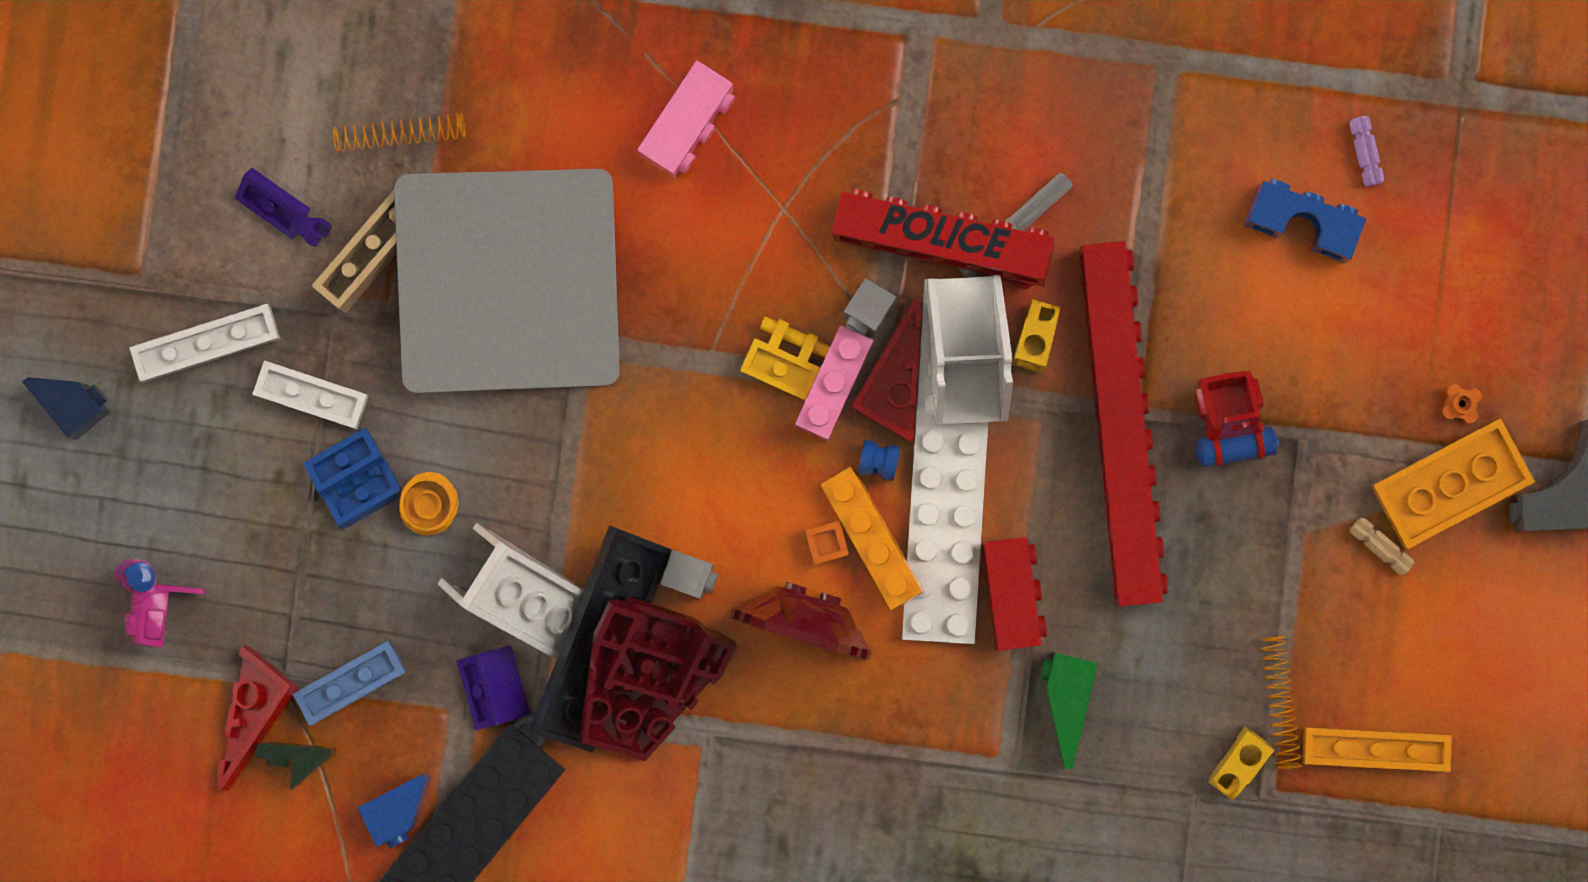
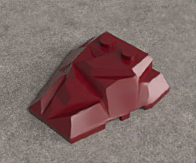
(805, 619)
(645, 674)

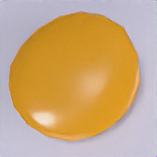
(428, 503)

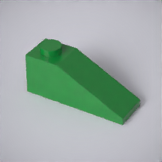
(1067, 695)

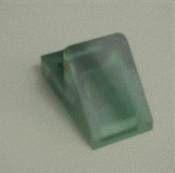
(304, 758)

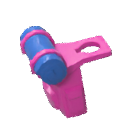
(148, 602)

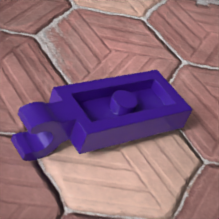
(280, 208)

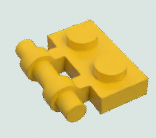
(780, 368)

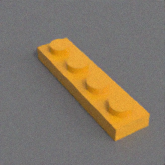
(872, 538)
(1377, 749)

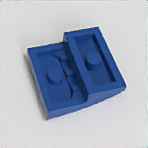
(353, 478)

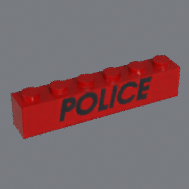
(943, 238)

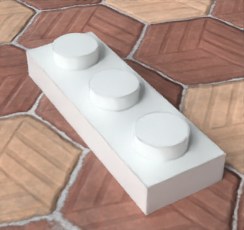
(310, 394)

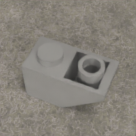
(868, 308)
(689, 575)

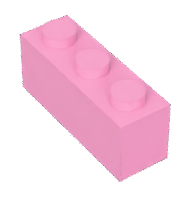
(687, 120)
(833, 383)

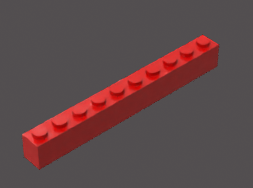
(1121, 423)

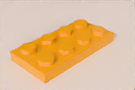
(1452, 484)

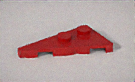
(892, 386)
(254, 709)

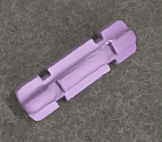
(1366, 151)

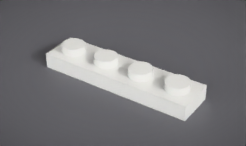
(204, 343)

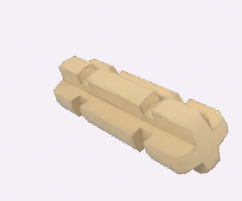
(1381, 546)

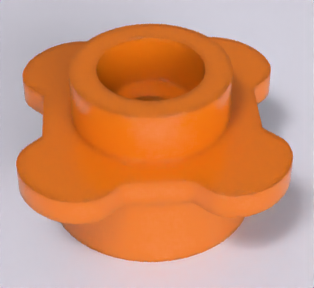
(1452, 408)

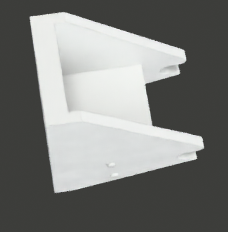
(969, 350)
(520, 596)

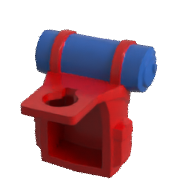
(1232, 420)

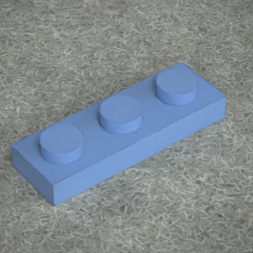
(349, 683)

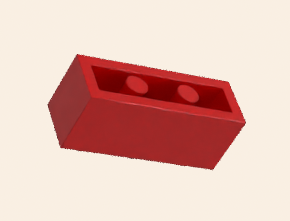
(1013, 593)

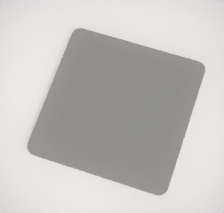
(507, 280)

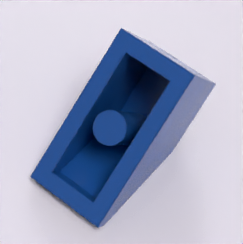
(395, 811)

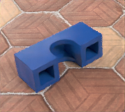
(1335, 227)

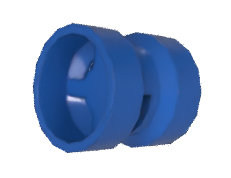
(878, 460)

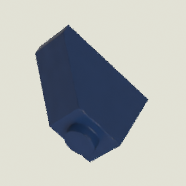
(69, 403)

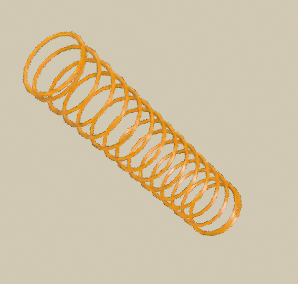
(335, 133)
(1295, 765)

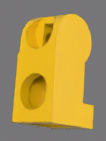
(1036, 337)
(1240, 763)

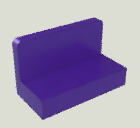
(493, 687)

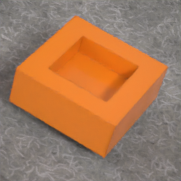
(826, 542)

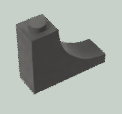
(1560, 503)

